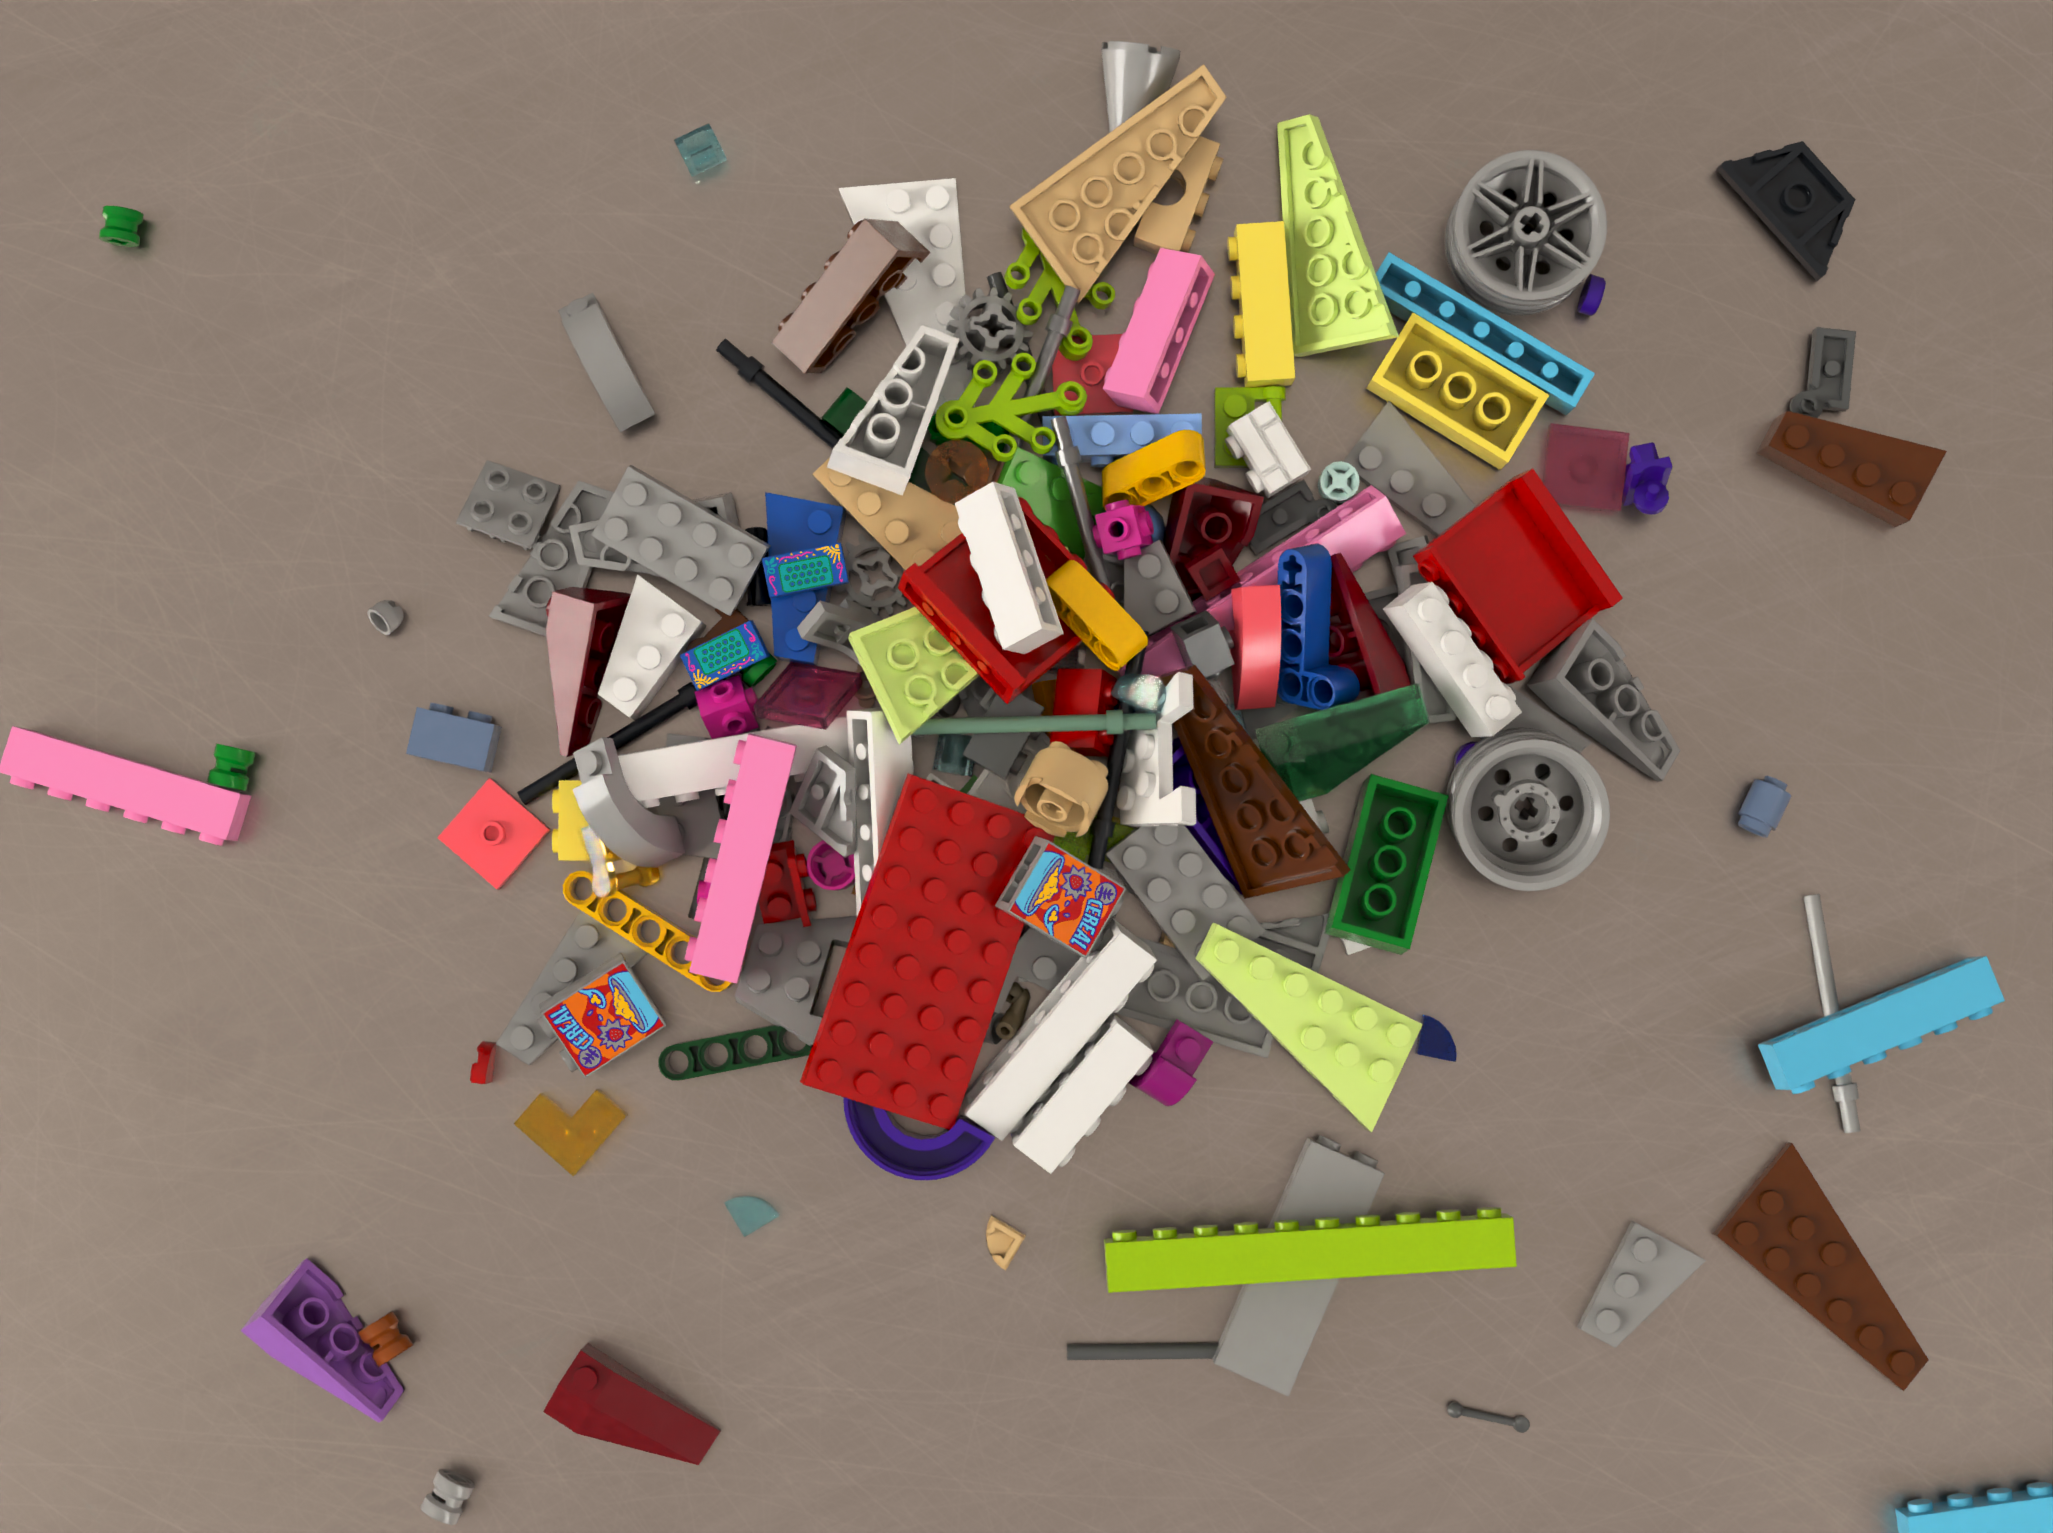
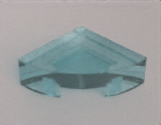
(750, 1213)

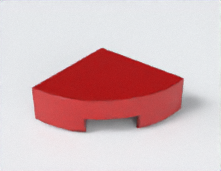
(483, 1070)

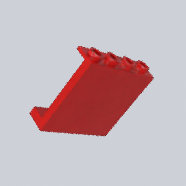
(1517, 575)
(951, 599)

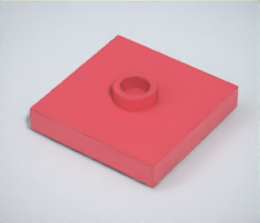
(1090, 374)
(494, 833)

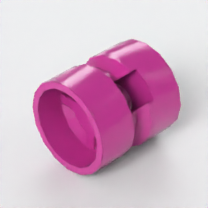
(830, 868)

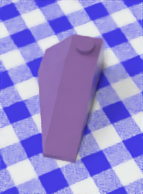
(318, 1338)

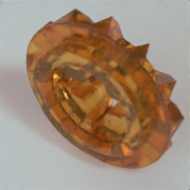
(938, 469)

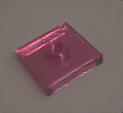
(1585, 467)
(808, 695)

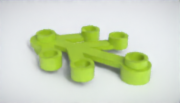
(1045, 283)
(1004, 410)

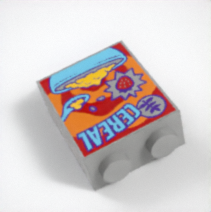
(1061, 897)
(600, 1016)

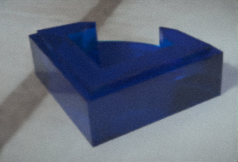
(1435, 1040)

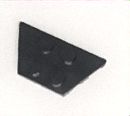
(1795, 200)

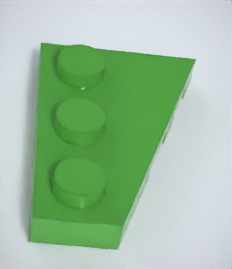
(1048, 495)

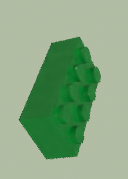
(1388, 863)

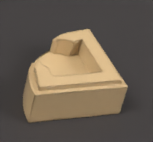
(1002, 1241)

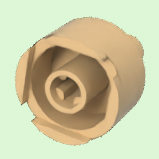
(1062, 790)

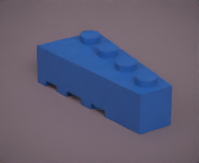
(793, 527)

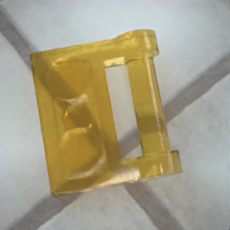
(605, 881)

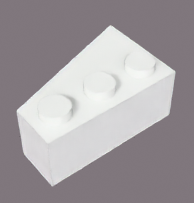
(646, 648)

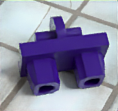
(1646, 479)

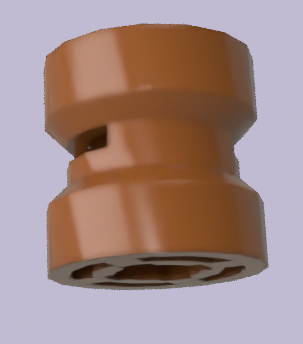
(385, 1339)

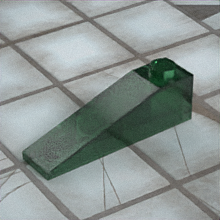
(1333, 744)

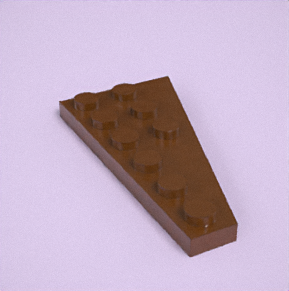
(1254, 812)
(1806, 1252)

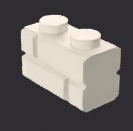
(1266, 450)

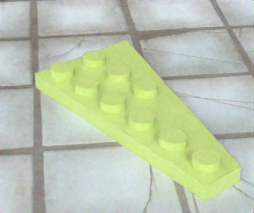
(1330, 273)
(910, 669)
(1329, 1029)

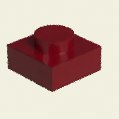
(1212, 572)

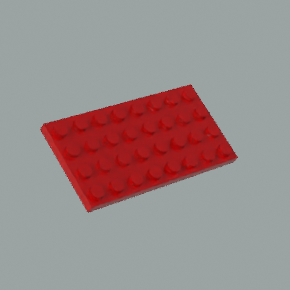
(924, 957)

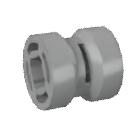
(447, 1496)

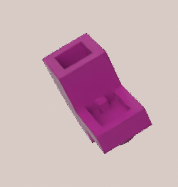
(1173, 1065)

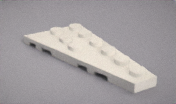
(936, 284)

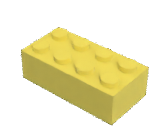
(1457, 391)

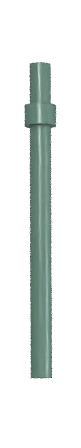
(1113, 721)

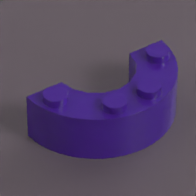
(912, 1154)

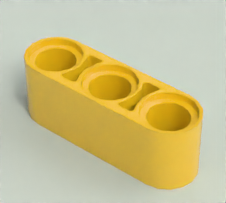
(1155, 470)
(1095, 615)

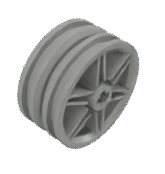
(1530, 177)
(1578, 830)

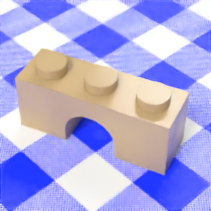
(1170, 224)

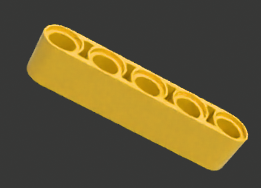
(631, 926)

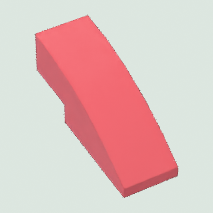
(1256, 646)

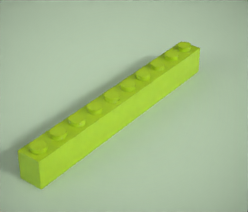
(1310, 1251)

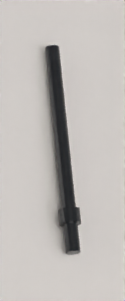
(752, 371)
(684, 699)
(1102, 825)

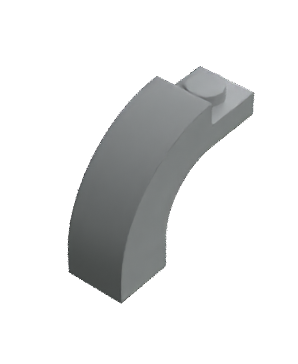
(605, 362)
(831, 625)
(615, 813)

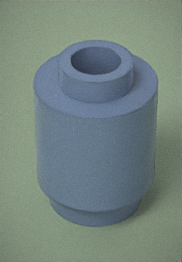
(1764, 806)

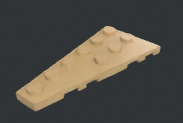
(1101, 194)

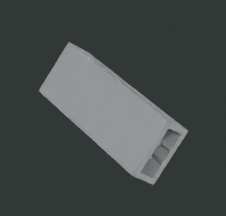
(1278, 1320)

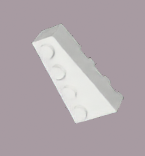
(893, 423)

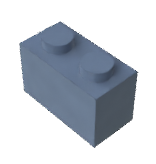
(454, 739)

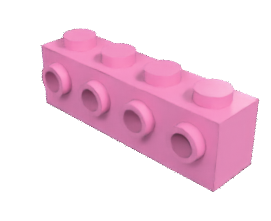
(1158, 330)

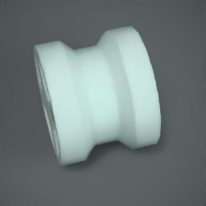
(1343, 477)

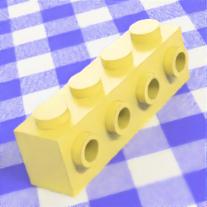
(1263, 304)

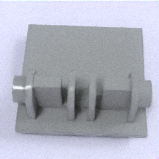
(508, 505)

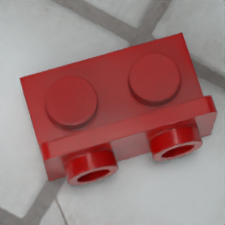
(783, 887)

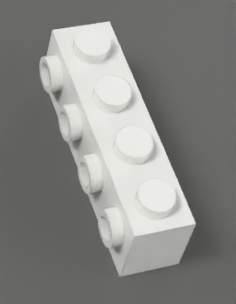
(1008, 568)
(1453, 659)
(1083, 1094)

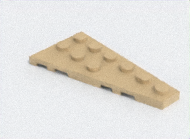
(905, 526)

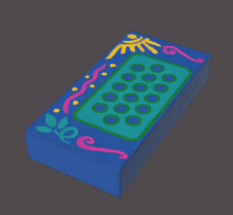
(805, 570)
(725, 655)

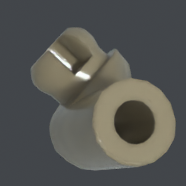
(1015, 1015)

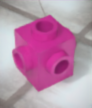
(1136, 534)
(727, 708)

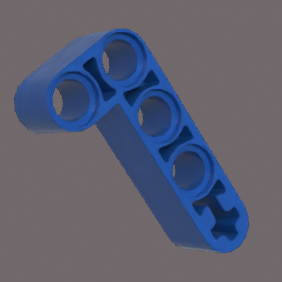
(1305, 632)

